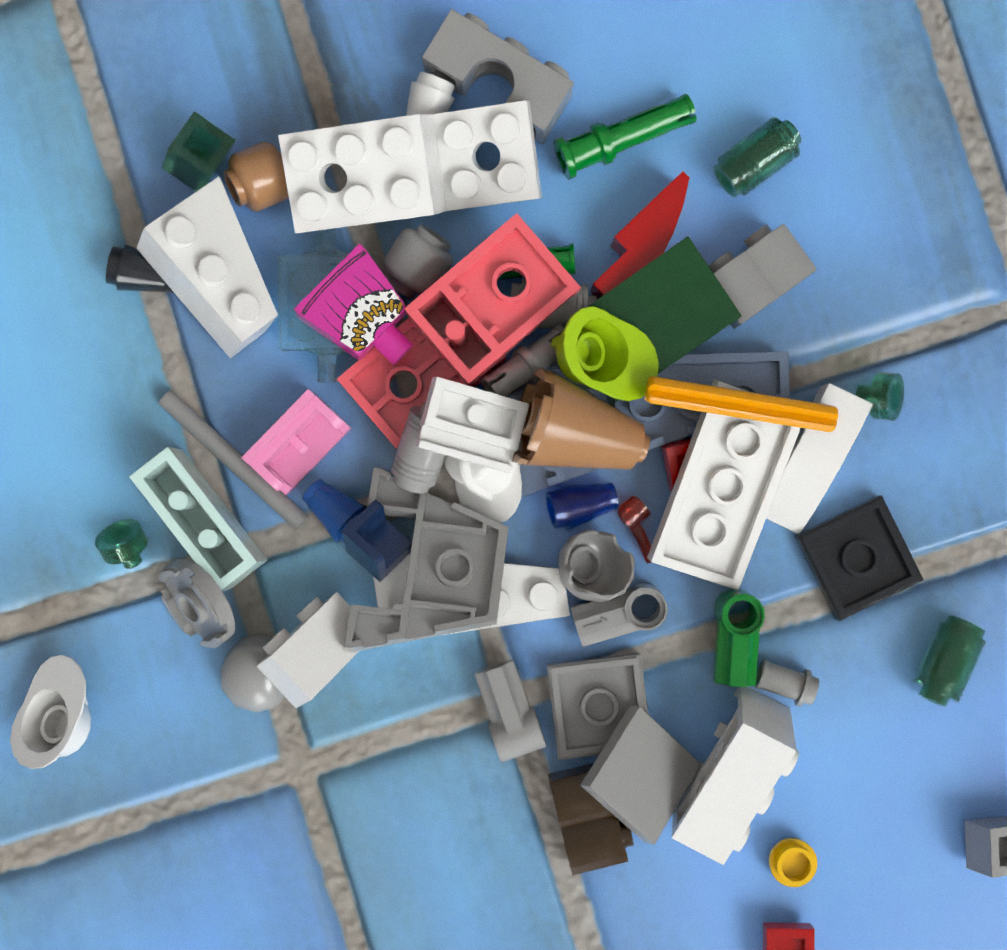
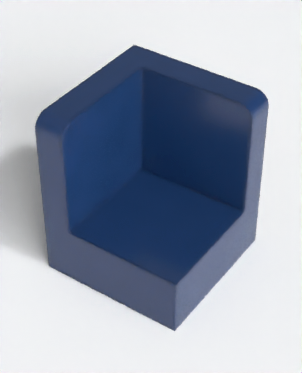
(375, 542)

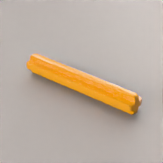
(741, 404)

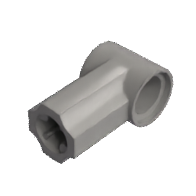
(615, 617)
(512, 722)

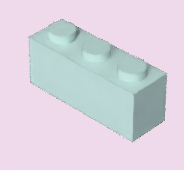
(198, 517)

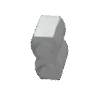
(763, 271)

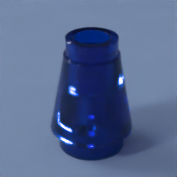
(580, 503)

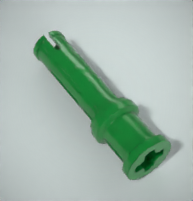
(604, 141)

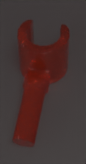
(632, 513)

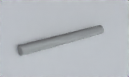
(232, 459)

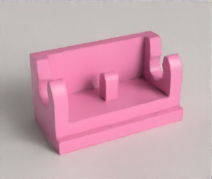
(296, 442)

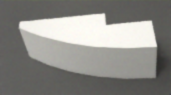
(817, 460)

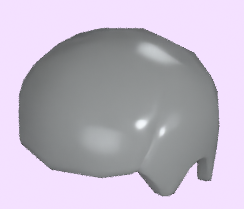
(595, 566)
(244, 681)

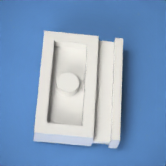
(471, 424)

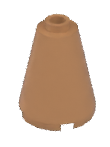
(576, 428)

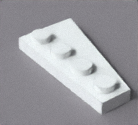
(526, 593)

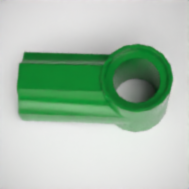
(736, 643)

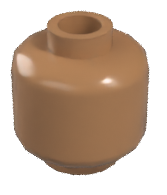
(256, 177)

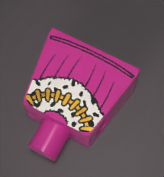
(357, 309)

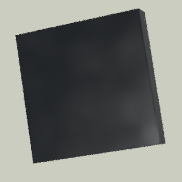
(858, 558)

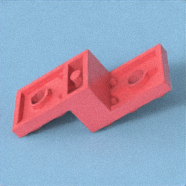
(464, 324)

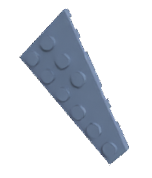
(750, 371)

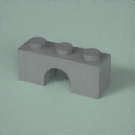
(467, 51)

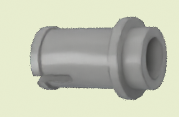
(787, 682)

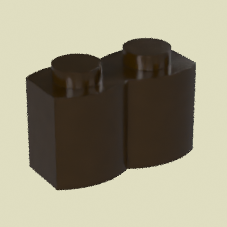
(589, 830)

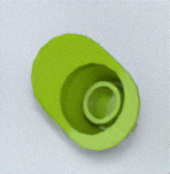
(606, 354)

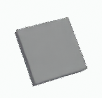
(592, 699)
(641, 774)

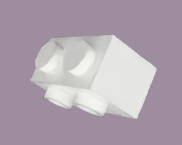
(312, 653)

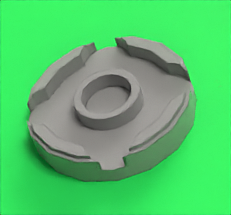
(196, 602)

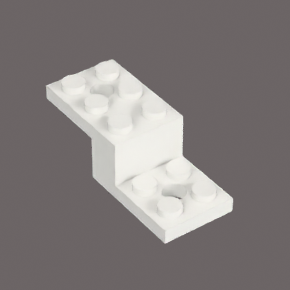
(410, 166)

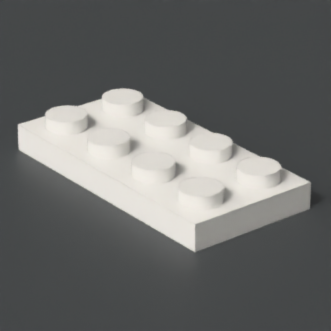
(722, 496)

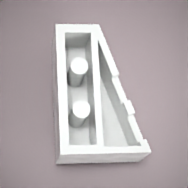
(210, 267)
(737, 777)

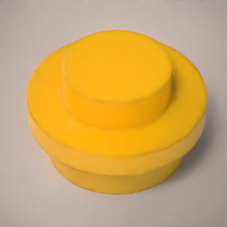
(792, 862)

